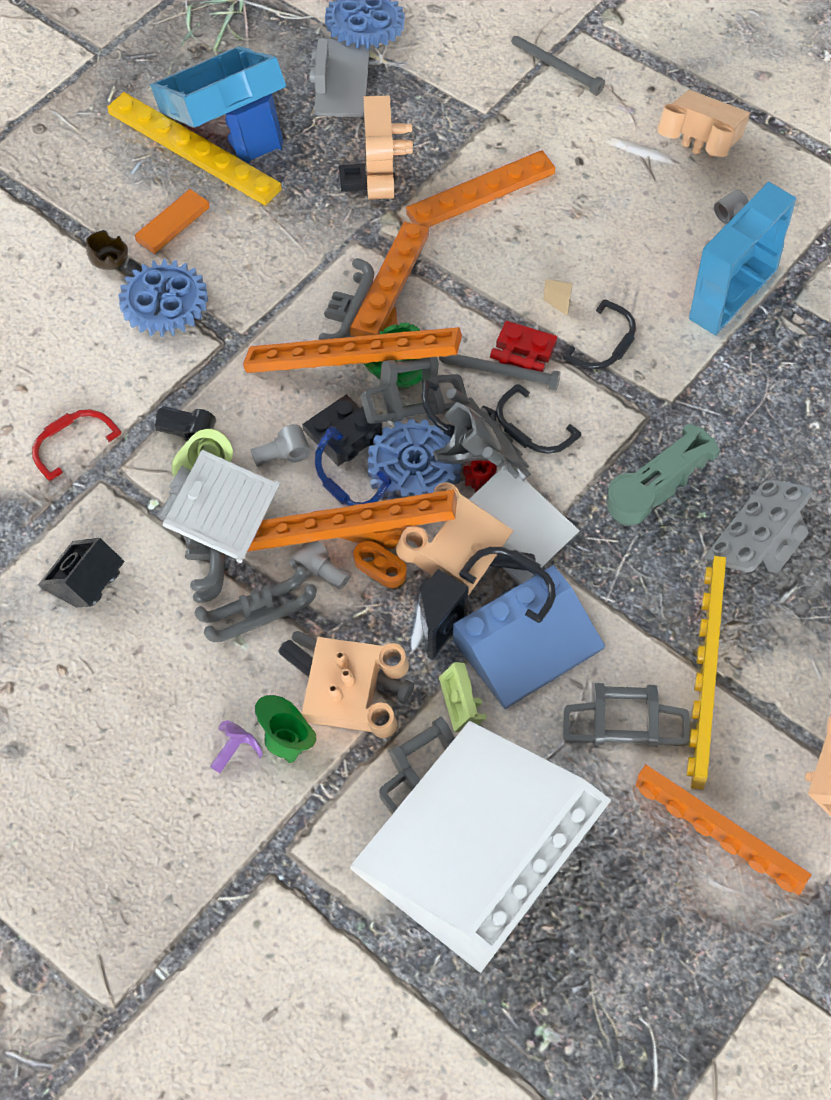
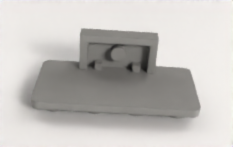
(339, 78)
(765, 528)

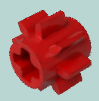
(479, 473)

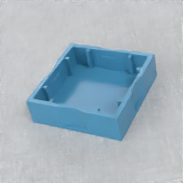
(218, 86)
(741, 258)

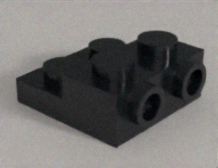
(350, 422)

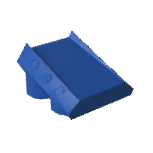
(254, 129)

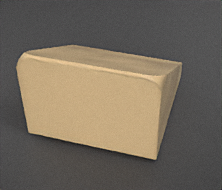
(558, 294)

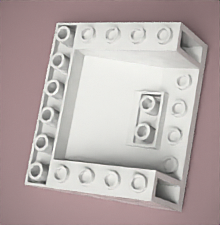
(479, 841)

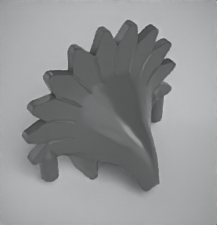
(479, 438)

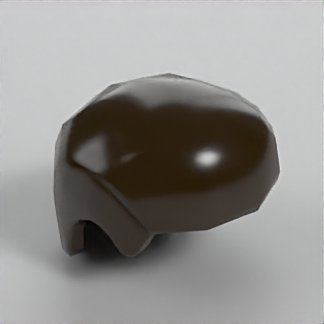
(105, 251)

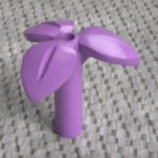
(237, 737)

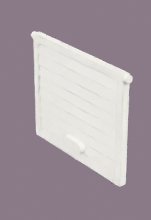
(221, 505)
(535, 521)

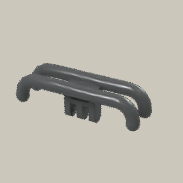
(345, 306)
(213, 582)
(257, 608)

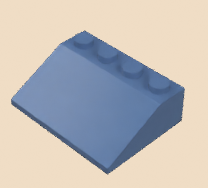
(522, 655)

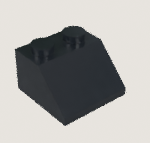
(82, 572)
(441, 605)

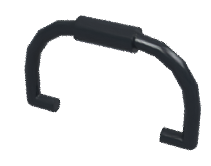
(621, 348)
(447, 428)
(521, 437)
(524, 562)

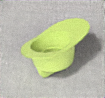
(207, 440)

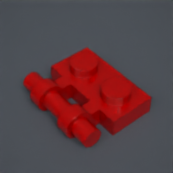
(526, 342)

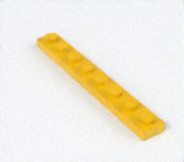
(195, 148)
(705, 681)

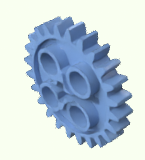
(365, 21)
(147, 296)

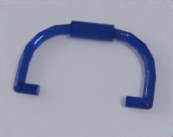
(331, 486)

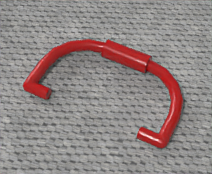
(60, 424)

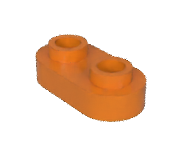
(381, 565)

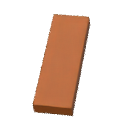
(172, 221)

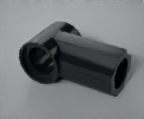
(183, 423)

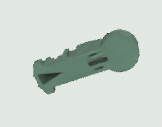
(636, 494)

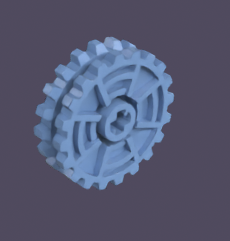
(409, 461)

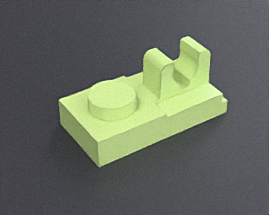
(459, 697)

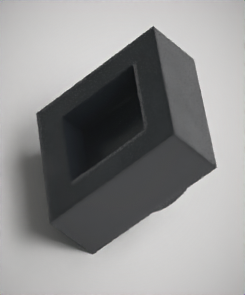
(352, 177)

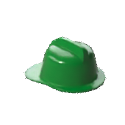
(284, 727)

